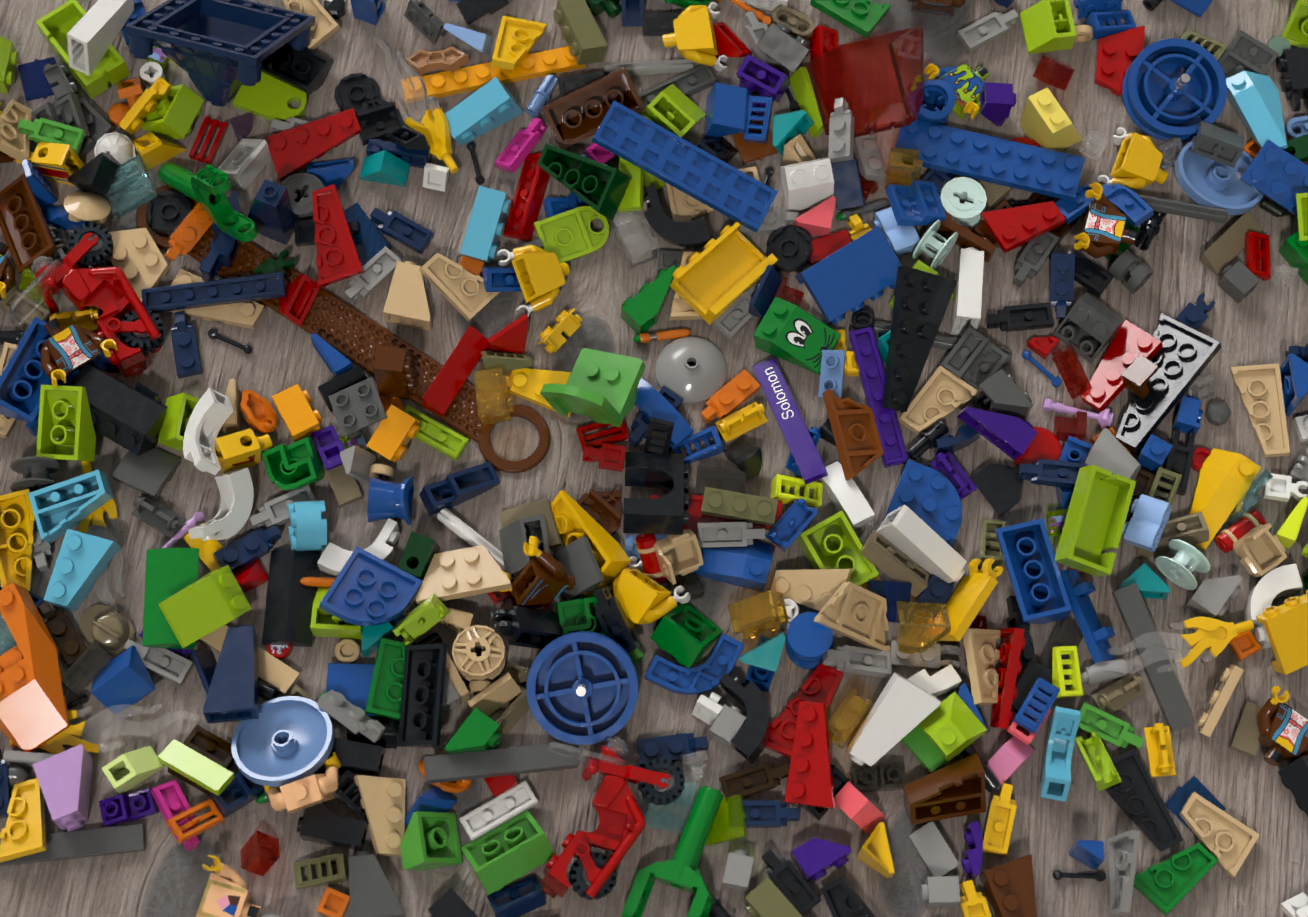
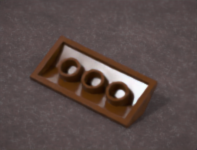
(24, 224)

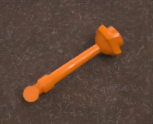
(759, 15)

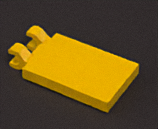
(970, 597)

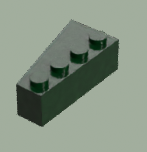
(591, 181)

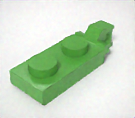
(52, 132)
(1108, 727)

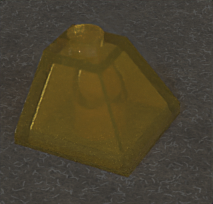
(920, 625)

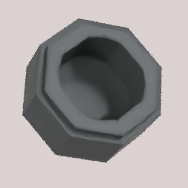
(1218, 413)

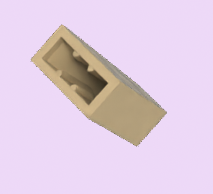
(407, 298)

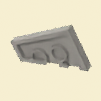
(1121, 869)

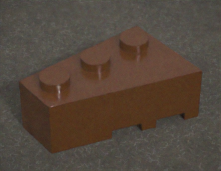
(947, 792)
(1011, 888)

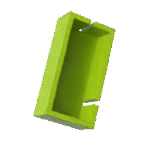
(54, 30)
(1095, 520)

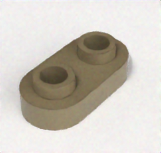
(794, 21)

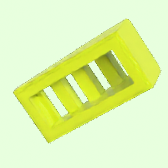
(796, 483)
(1289, 530)
(1074, 682)

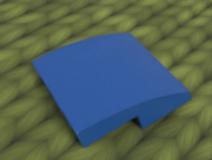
(915, 203)
(351, 681)

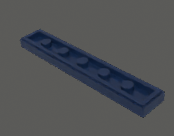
(214, 292)

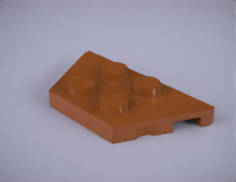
(853, 433)

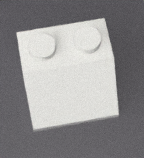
(807, 183)

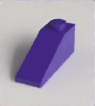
(1004, 431)

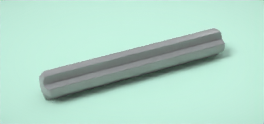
(652, 67)

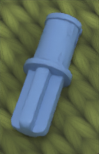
(541, 95)

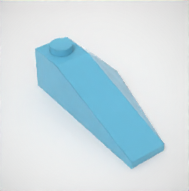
(1258, 106)

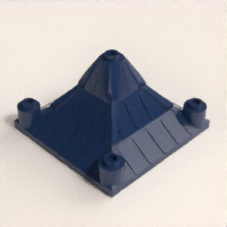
(218, 40)

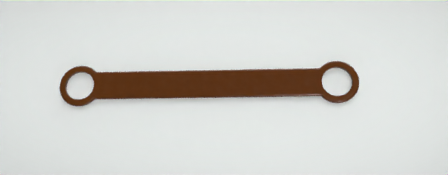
(357, 340)

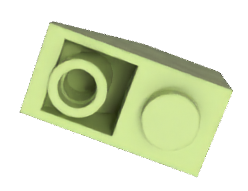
(132, 768)

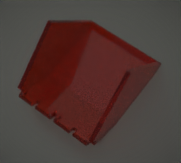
(876, 77)

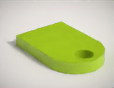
(271, 99)
(570, 233)

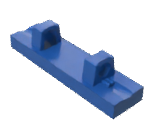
(1086, 617)

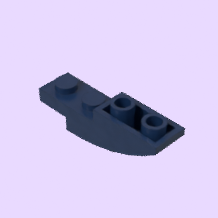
(222, 248)

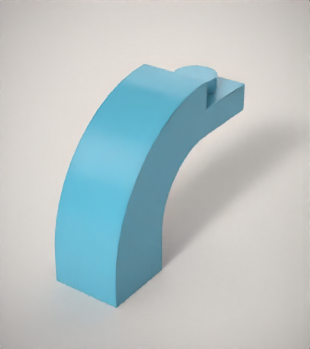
(1058, 754)

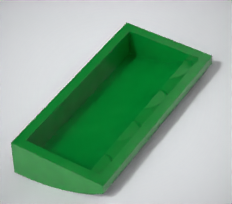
(165, 574)

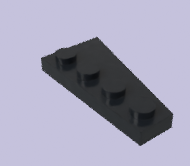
(1142, 802)
(844, 900)

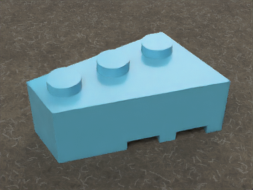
(482, 112)
(486, 224)
(68, 503)
(77, 568)

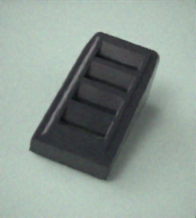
(656, 440)
(342, 782)

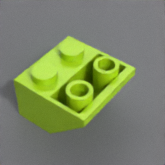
(1048, 26)
(674, 111)
(326, 625)

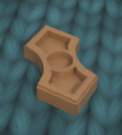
(447, 59)

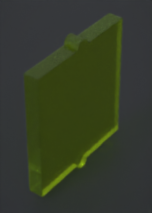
(729, 821)

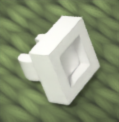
(435, 177)
(707, 708)

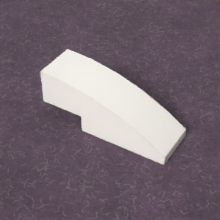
(847, 496)
(939, 683)

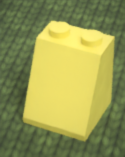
(1047, 122)

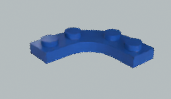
(1122, 197)
(700, 678)

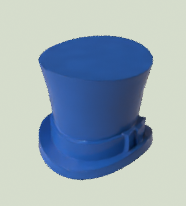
(937, 102)
(390, 500)
(807, 641)

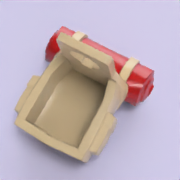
(1253, 543)
(669, 556)

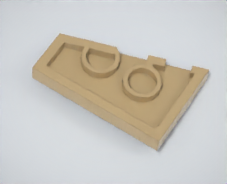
(457, 285)

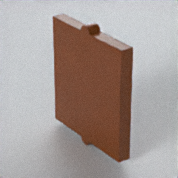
(753, 151)

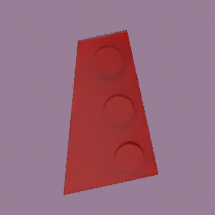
(1021, 224)

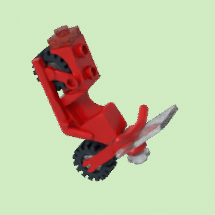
(96, 287)
(618, 813)

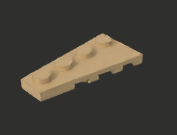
(686, 208)
(1264, 402)

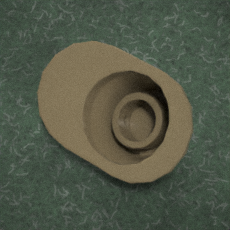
(106, 628)

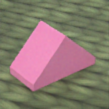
(1009, 758)

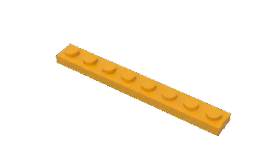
(476, 76)

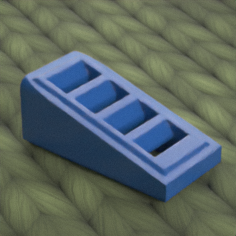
(1097, 19)
(754, 137)
(39, 185)
(332, 358)
(709, 451)
(1043, 692)

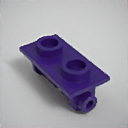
(951, 469)

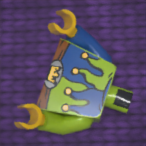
(966, 85)

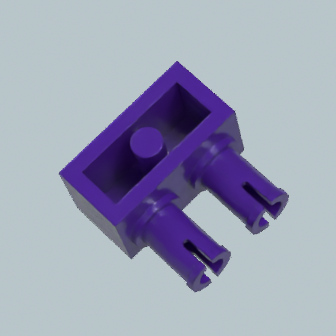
(763, 79)

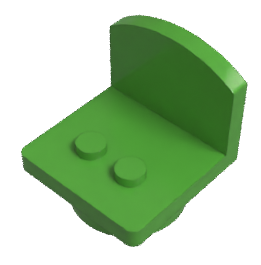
(599, 387)

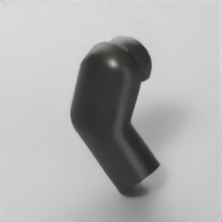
(1274, 209)

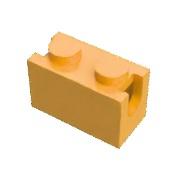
(297, 413)
(394, 434)

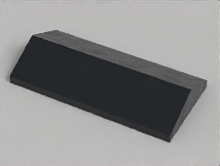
(298, 68)
(287, 600)
(422, 695)

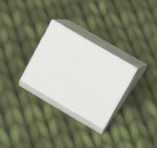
(246, 162)

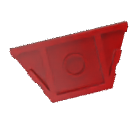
(1115, 56)

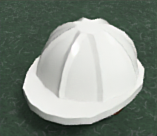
(115, 146)

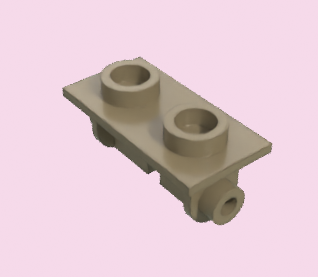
(1120, 693)

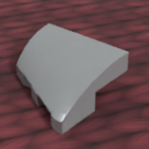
(1113, 456)

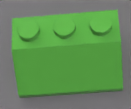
(508, 852)

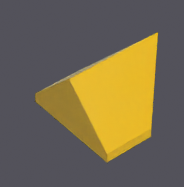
(155, 150)
(877, 852)

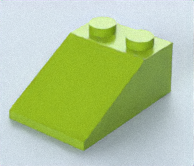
(65, 424)
(836, 546)
(204, 606)

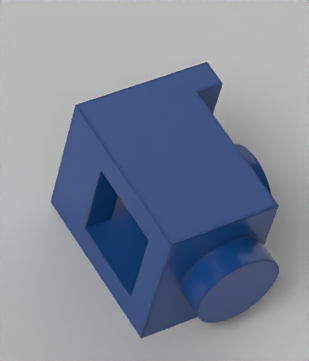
(1188, 415)
(1075, 448)

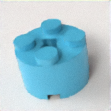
(308, 525)

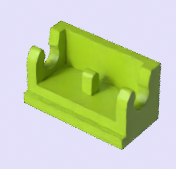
(421, 619)
(1097, 761)

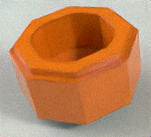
(117, 113)

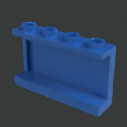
(852, 275)

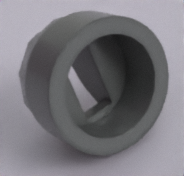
(17, 773)

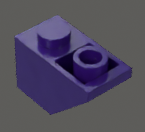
(996, 101)
(819, 855)

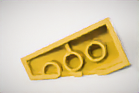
(1220, 487)
(575, 523)
(16, 538)

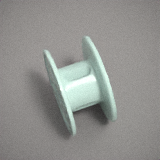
(966, 191)
(929, 241)
(1183, 563)

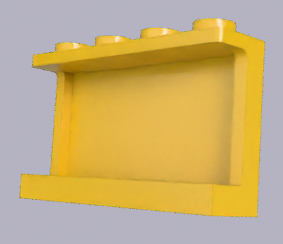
(720, 273)
(1288, 633)

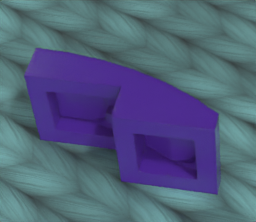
(328, 447)

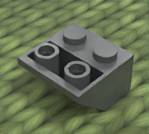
(784, 47)
(1089, 327)
(1002, 396)
(513, 540)

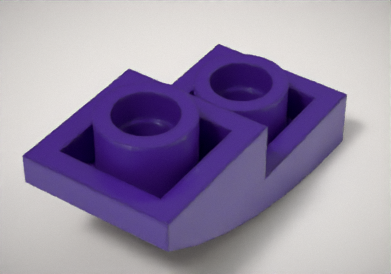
(128, 807)
(973, 858)

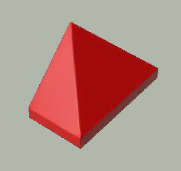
(728, 42)
(298, 299)
(511, 338)
(251, 576)

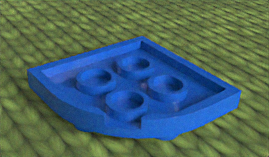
(930, 498)
(369, 591)

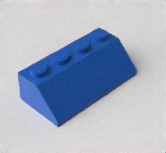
(23, 375)
(1034, 572)

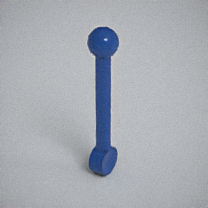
(1056, 381)

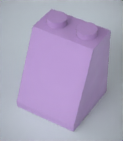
(67, 786)

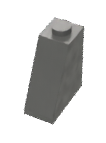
(370, 889)

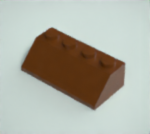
(583, 110)

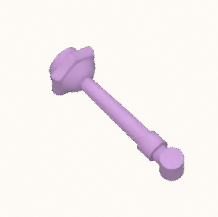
(1104, 417)
(197, 517)

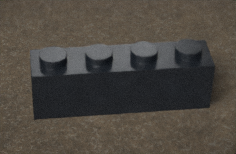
(121, 410)

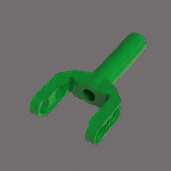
(209, 190)
(681, 869)

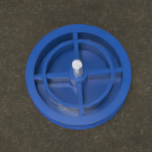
(1174, 89)
(582, 688)

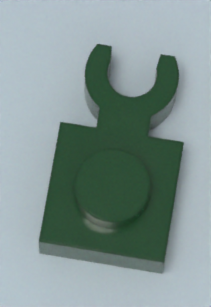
(279, 265)

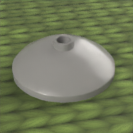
(696, 382)

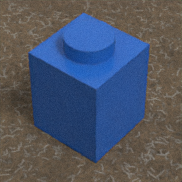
(1154, 454)

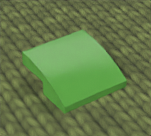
(924, 750)

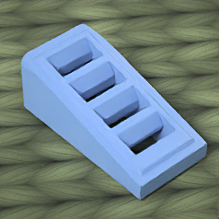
(477, 40)

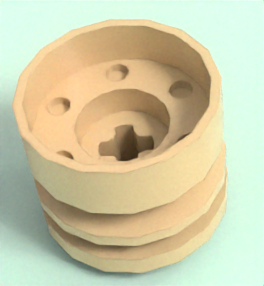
(492, 659)

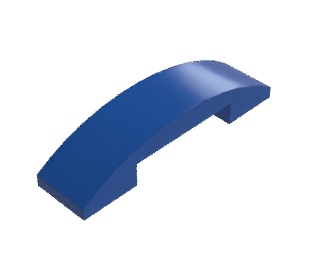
(656, 406)

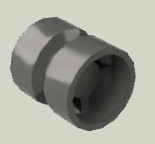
(1130, 271)

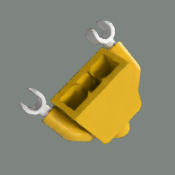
(696, 36)
(1136, 161)
(537, 274)
(643, 597)

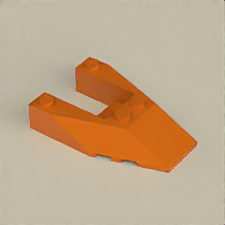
(30, 675)

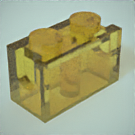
(903, 167)
(493, 396)
(758, 614)
(848, 718)

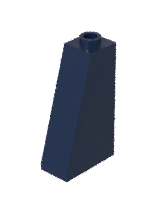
(273, 212)
(235, 679)

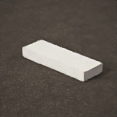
(498, 810)

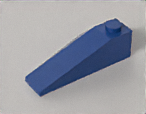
(738, 565)

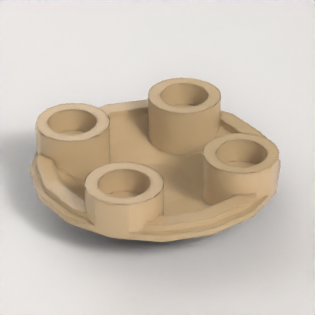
(87, 207)

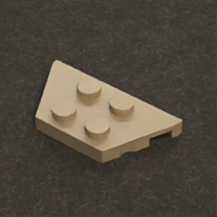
(138, 258)
(462, 575)
(857, 615)

